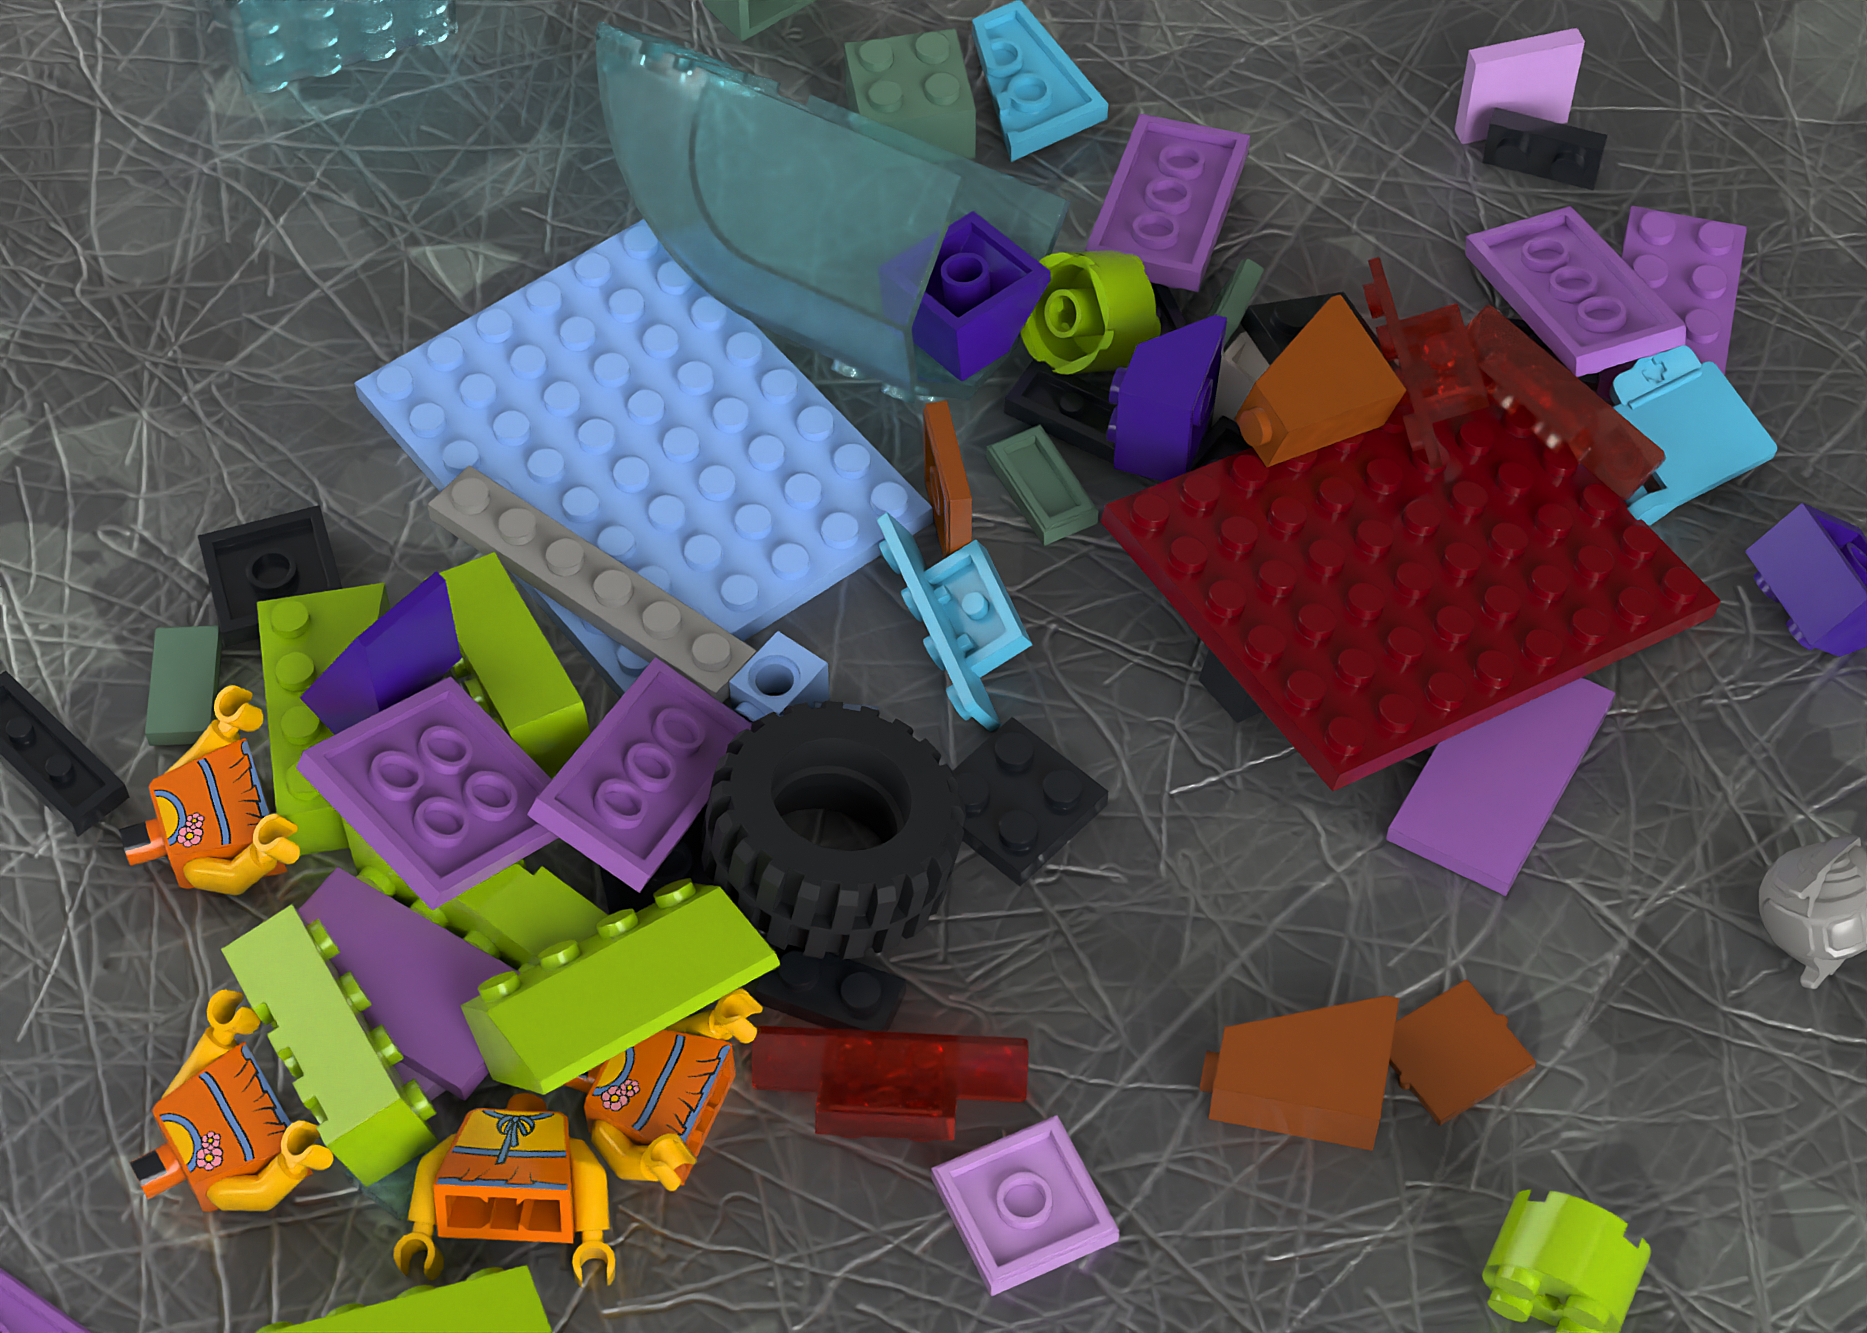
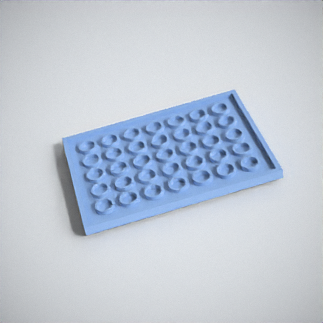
(653, 435)

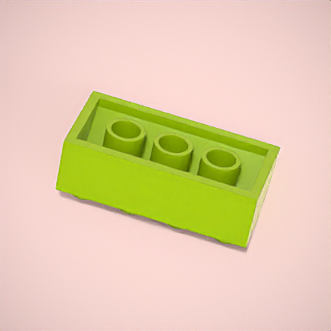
(615, 986)

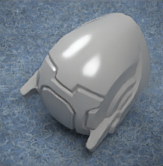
(1818, 905)

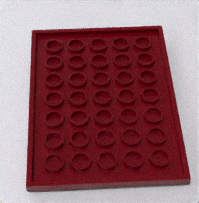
(1405, 598)

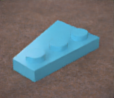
(1032, 81)

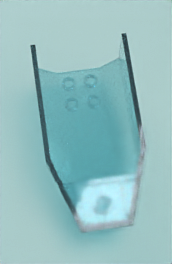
(802, 208)

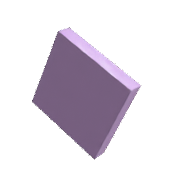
(1520, 76)
(1024, 1205)

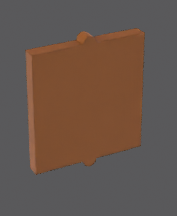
(1456, 1052)

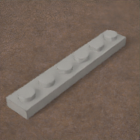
(589, 582)

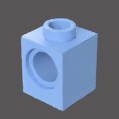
(779, 668)

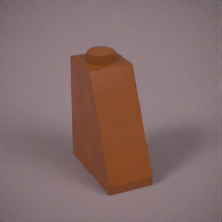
(1319, 389)
(1306, 1072)

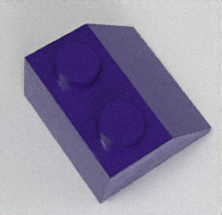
(976, 297)
(1166, 400)
(1819, 577)
(390, 659)

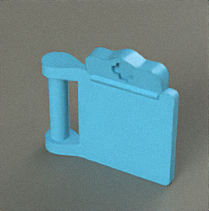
(1695, 421)

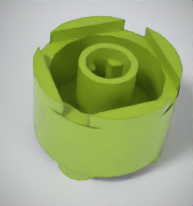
(1091, 312)
(1564, 1265)

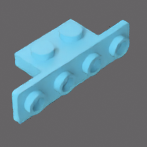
(965, 612)

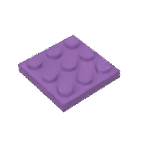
(433, 790)

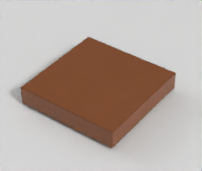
(946, 479)

